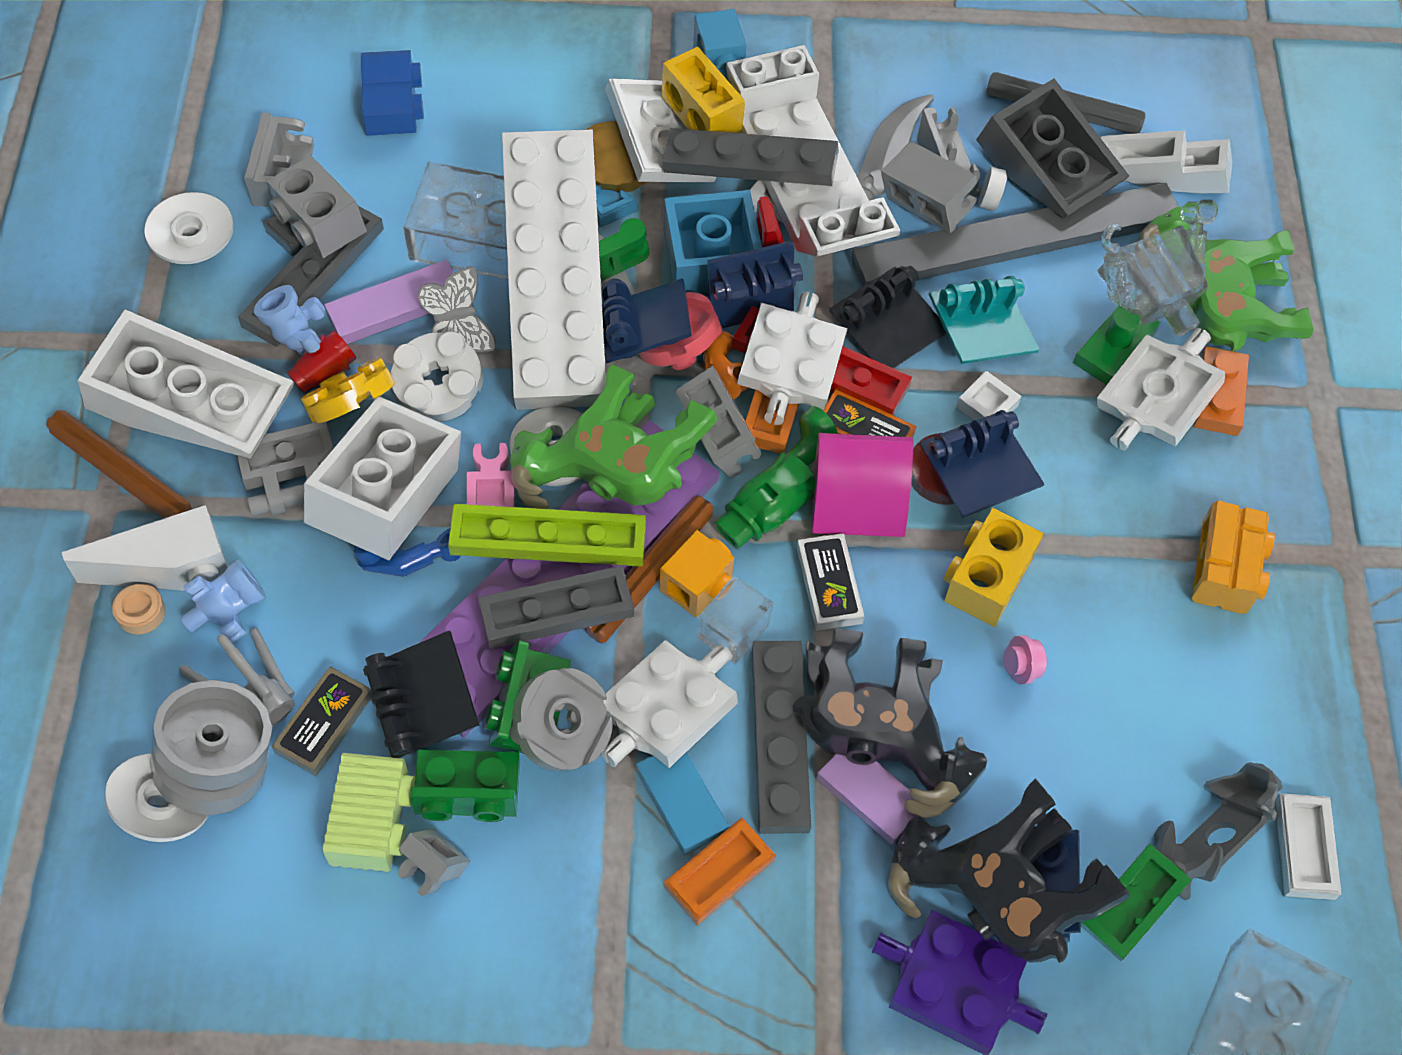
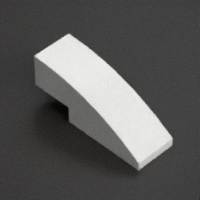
(1172, 160)

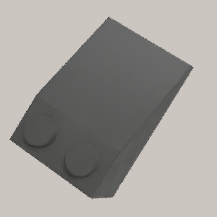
(1051, 150)

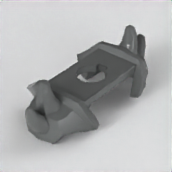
(1245, 807)

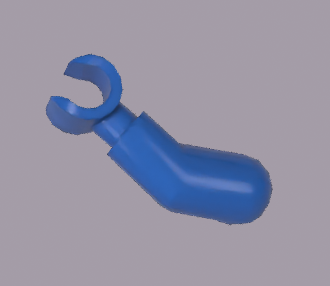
(409, 560)

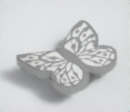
(455, 310)

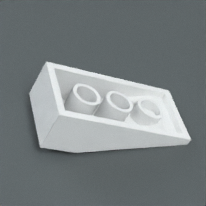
(181, 387)

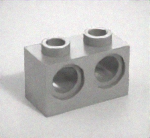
(316, 207)

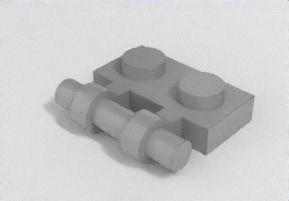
(281, 458)

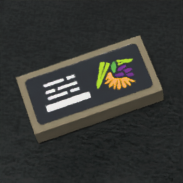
(322, 721)

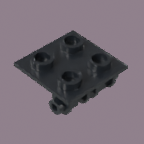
(889, 317)
(420, 695)

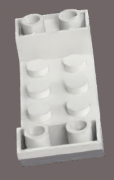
(783, 102)

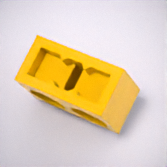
(701, 94)
(995, 567)

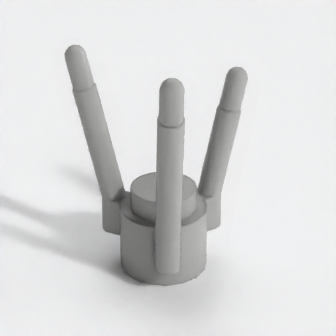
(272, 692)

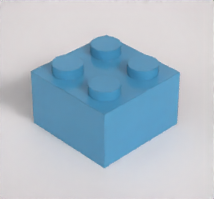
(707, 229)

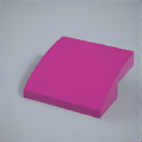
(862, 485)

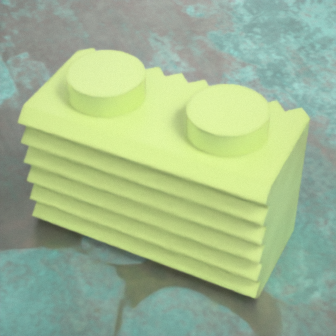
(367, 812)

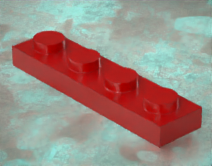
(854, 373)

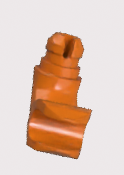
(729, 372)

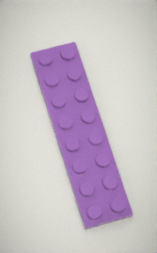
(466, 621)

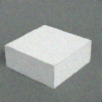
(987, 397)

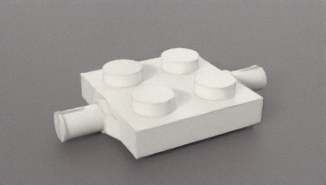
(792, 357)
(1161, 389)
(668, 703)

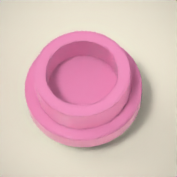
(1025, 659)

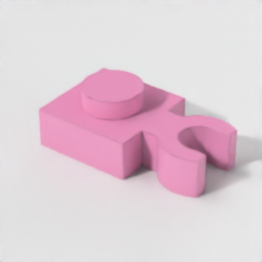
(490, 482)

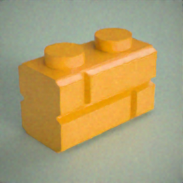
(1232, 557)

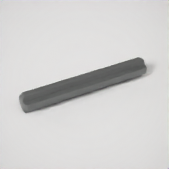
(1093, 109)

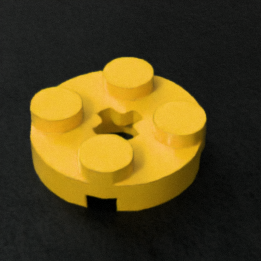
(343, 393)

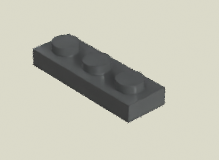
(556, 607)

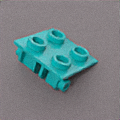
(984, 319)

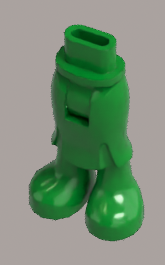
(777, 491)

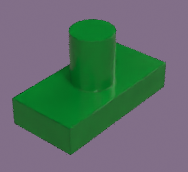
(1113, 344)
(1152, 888)

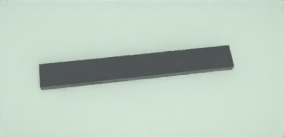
(1014, 235)

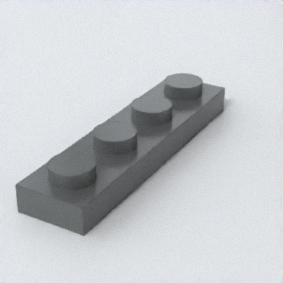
(751, 156)
(312, 274)
(780, 738)

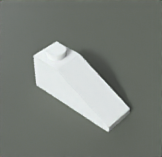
(155, 554)

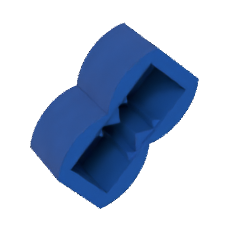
(389, 92)

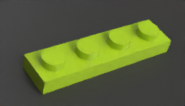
(547, 535)

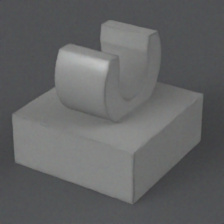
(434, 857)

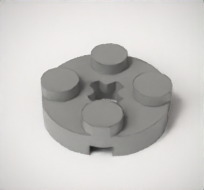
(536, 730)

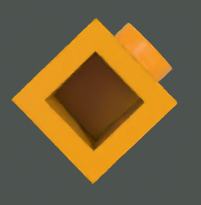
(697, 573)

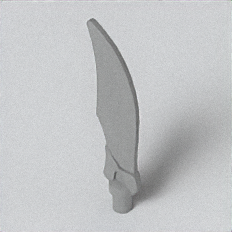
(888, 141)

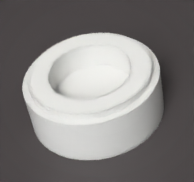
(992, 188)

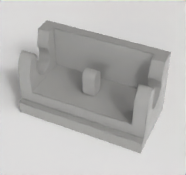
(945, 141)
(273, 153)
(929, 186)
(730, 435)

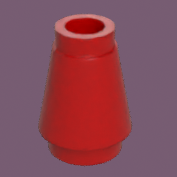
(326, 362)

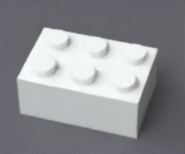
(381, 477)

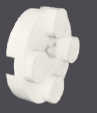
(431, 352)

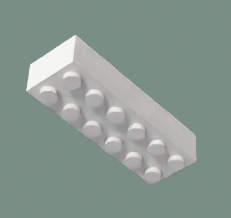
(553, 268)

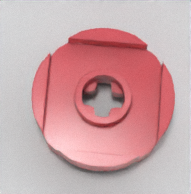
(704, 329)

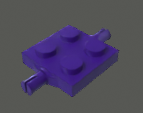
(958, 983)

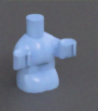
(288, 321)
(223, 600)

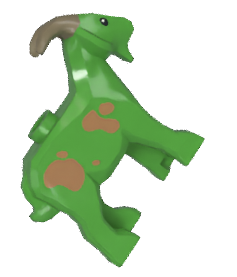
(1232, 271)
(610, 449)

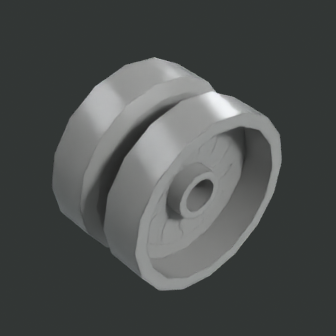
(210, 747)

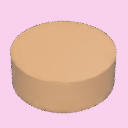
(138, 609)

